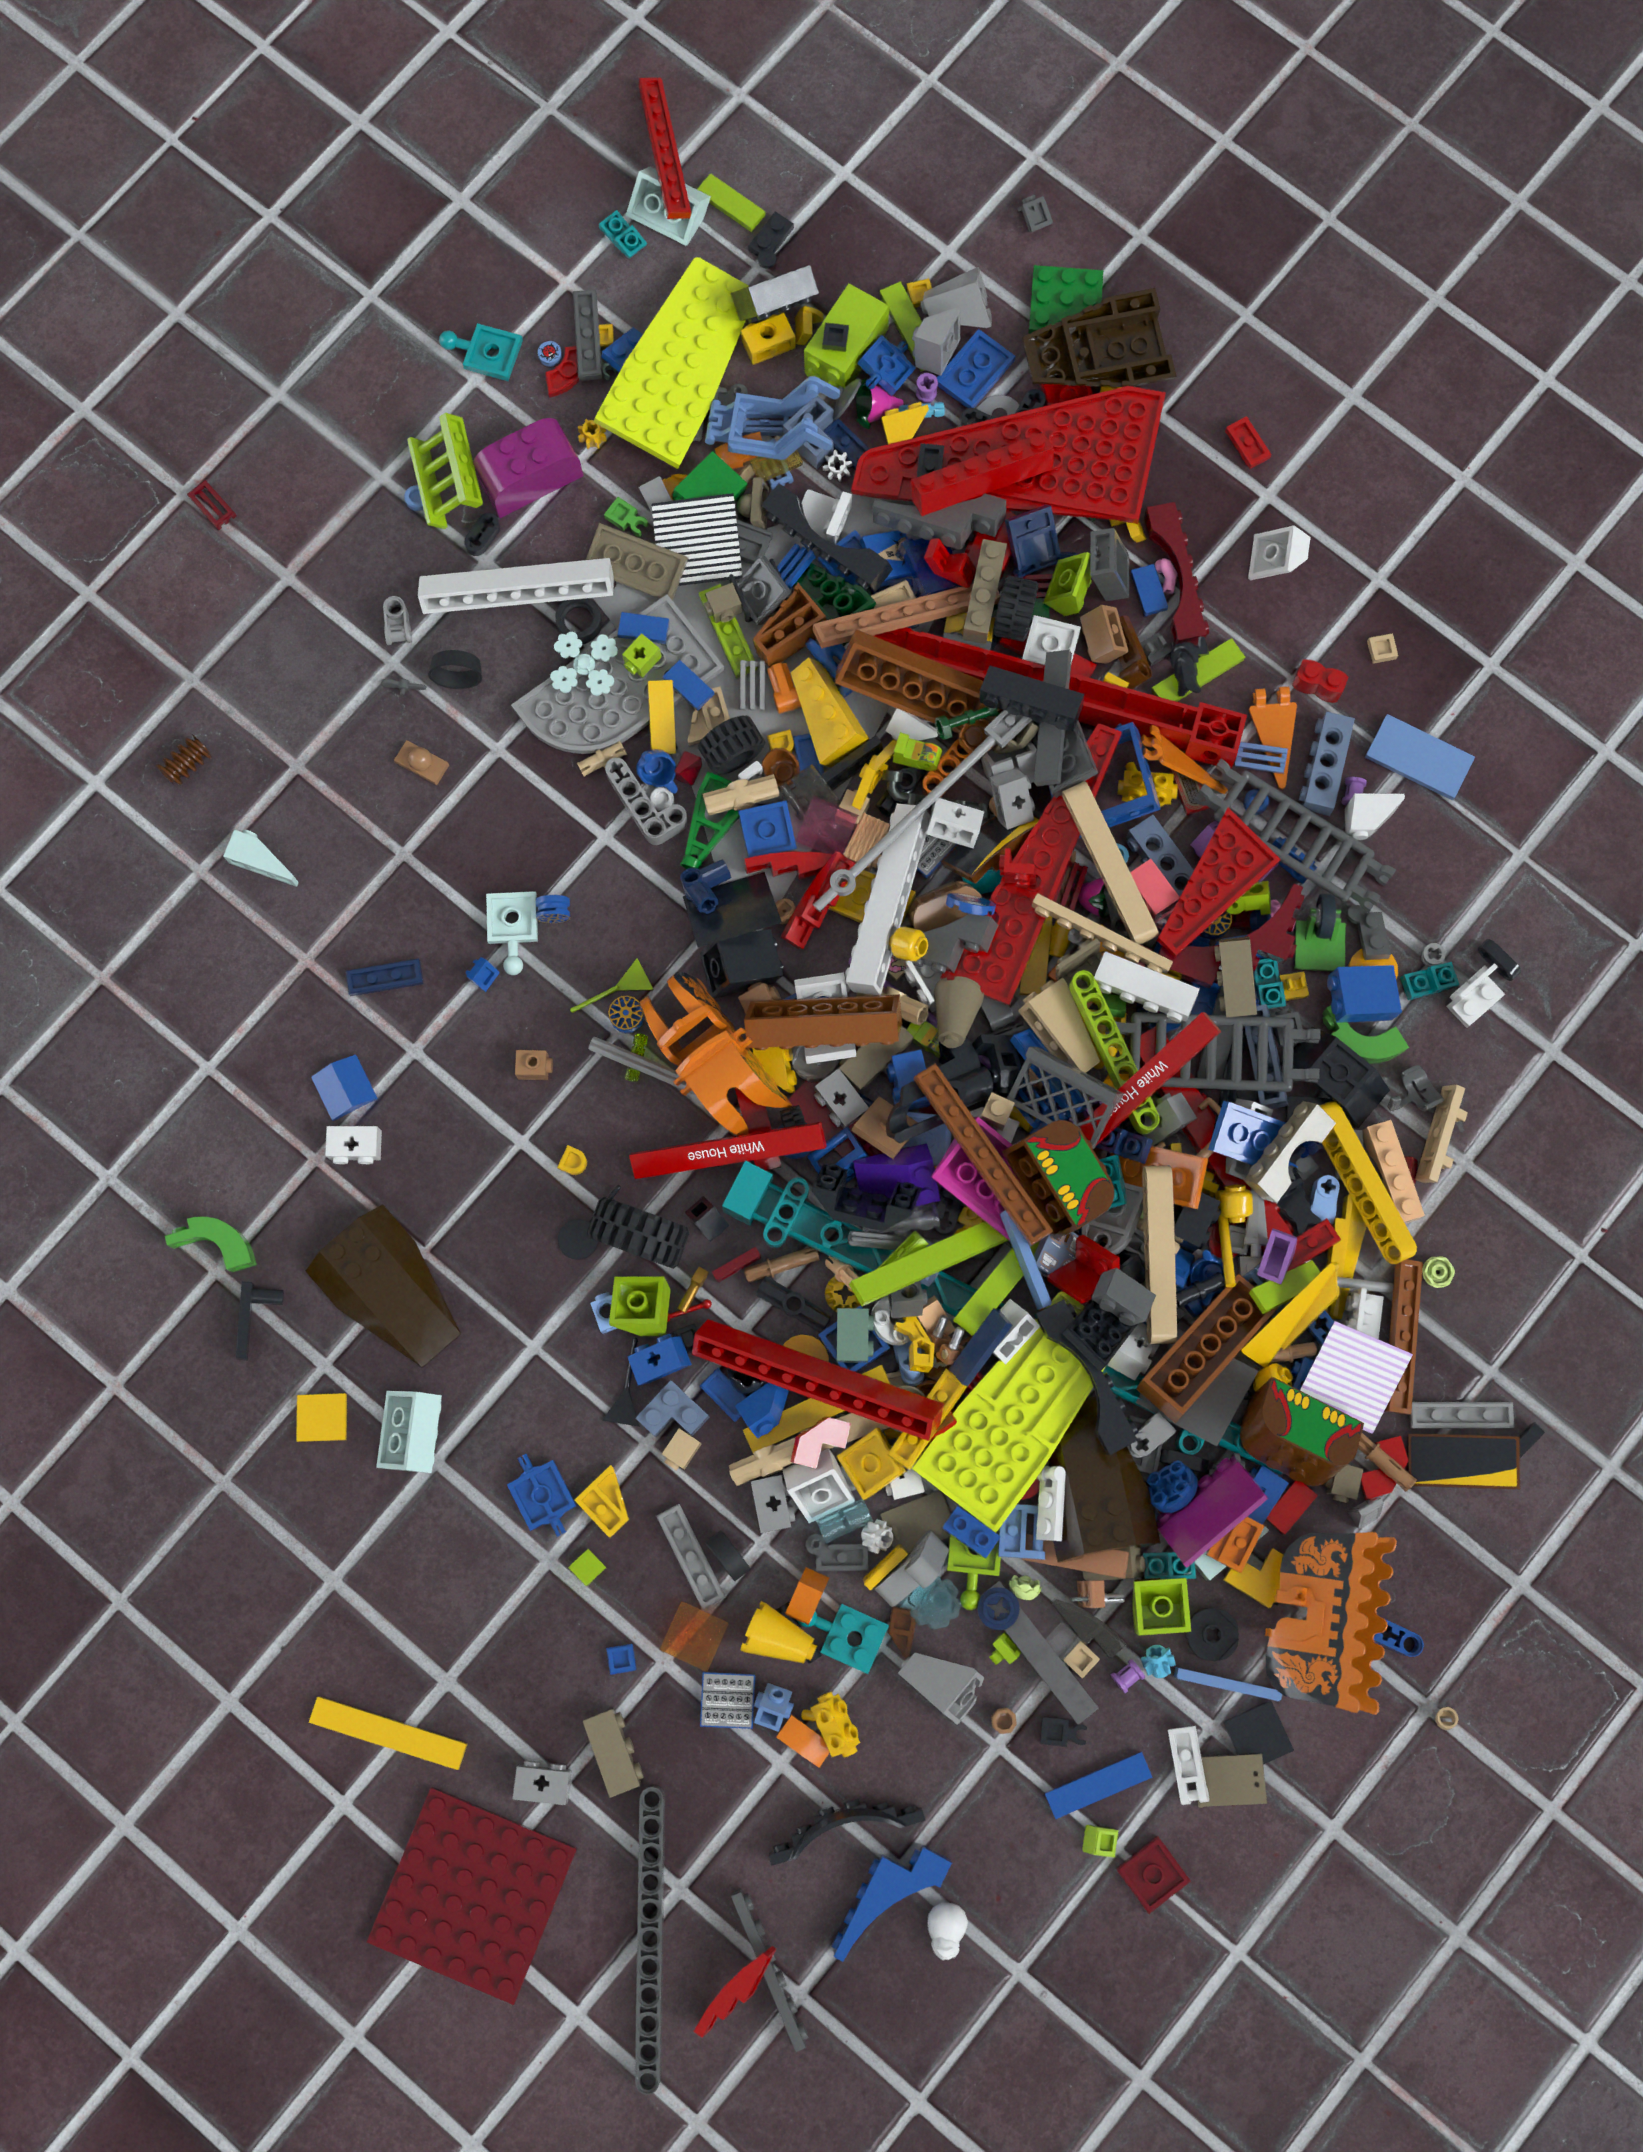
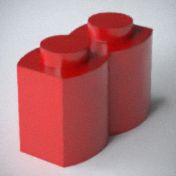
(1323, 682)

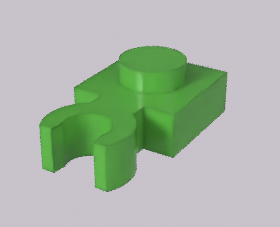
(624, 515)

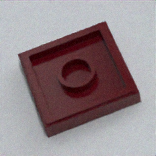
(1153, 1874)

